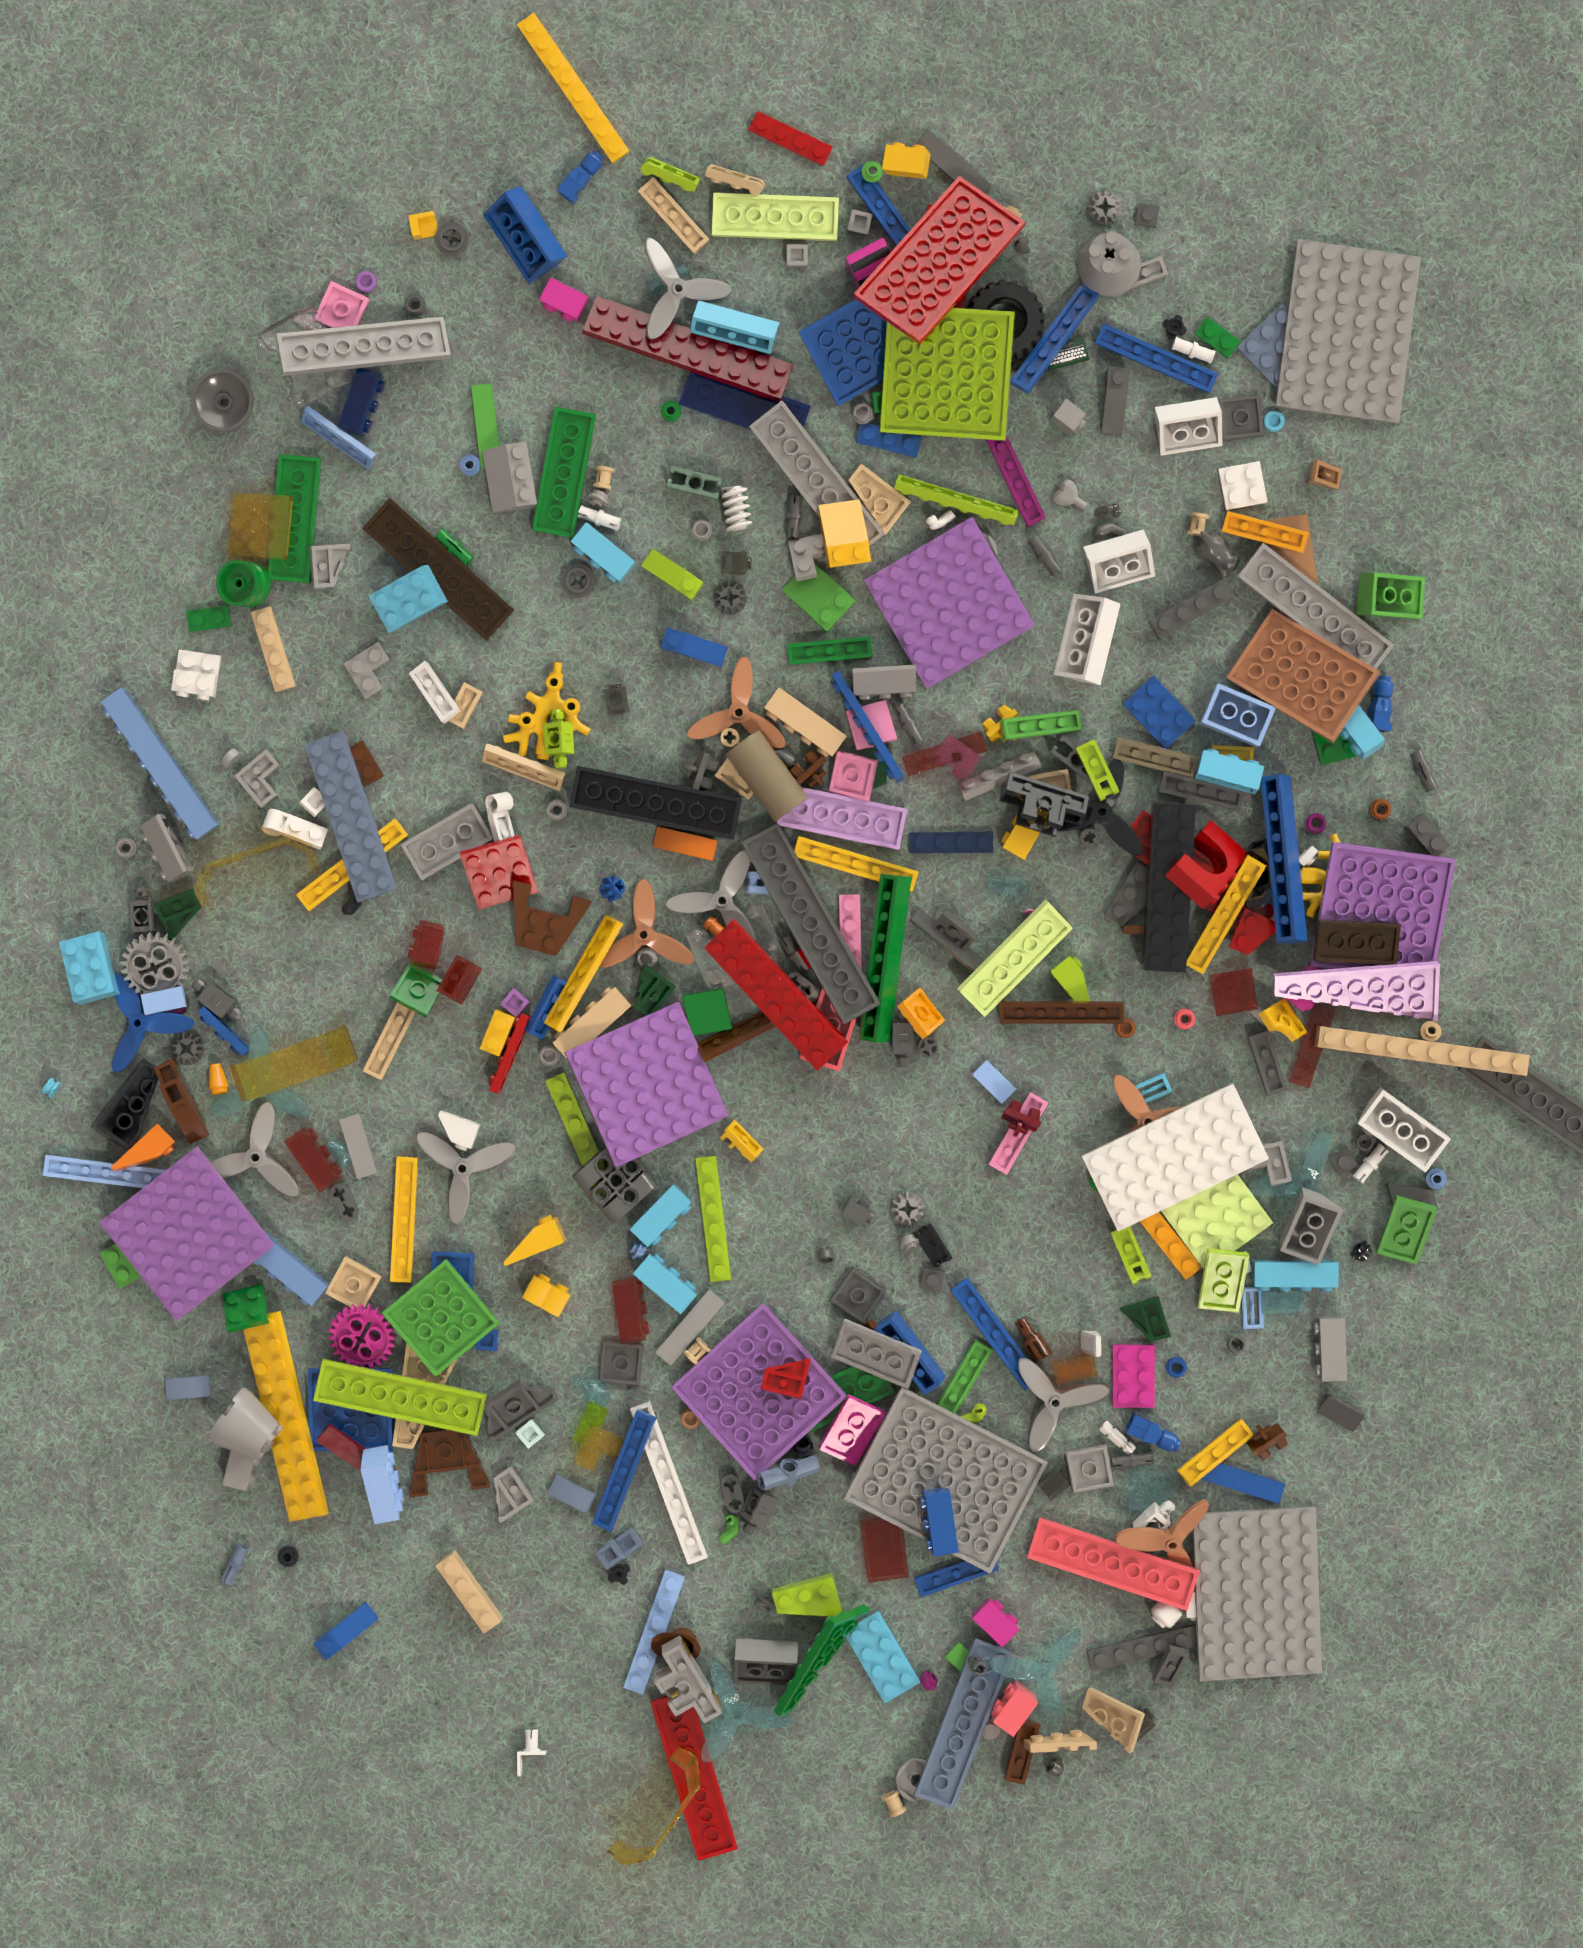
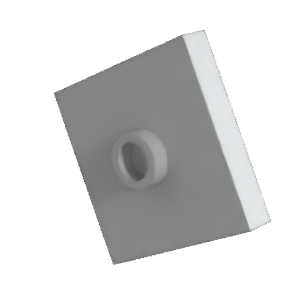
(1089, 1468)

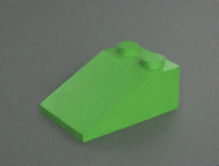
(1390, 595)
(820, 599)

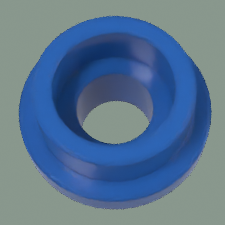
(1178, 1373)

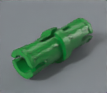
(454, 547)

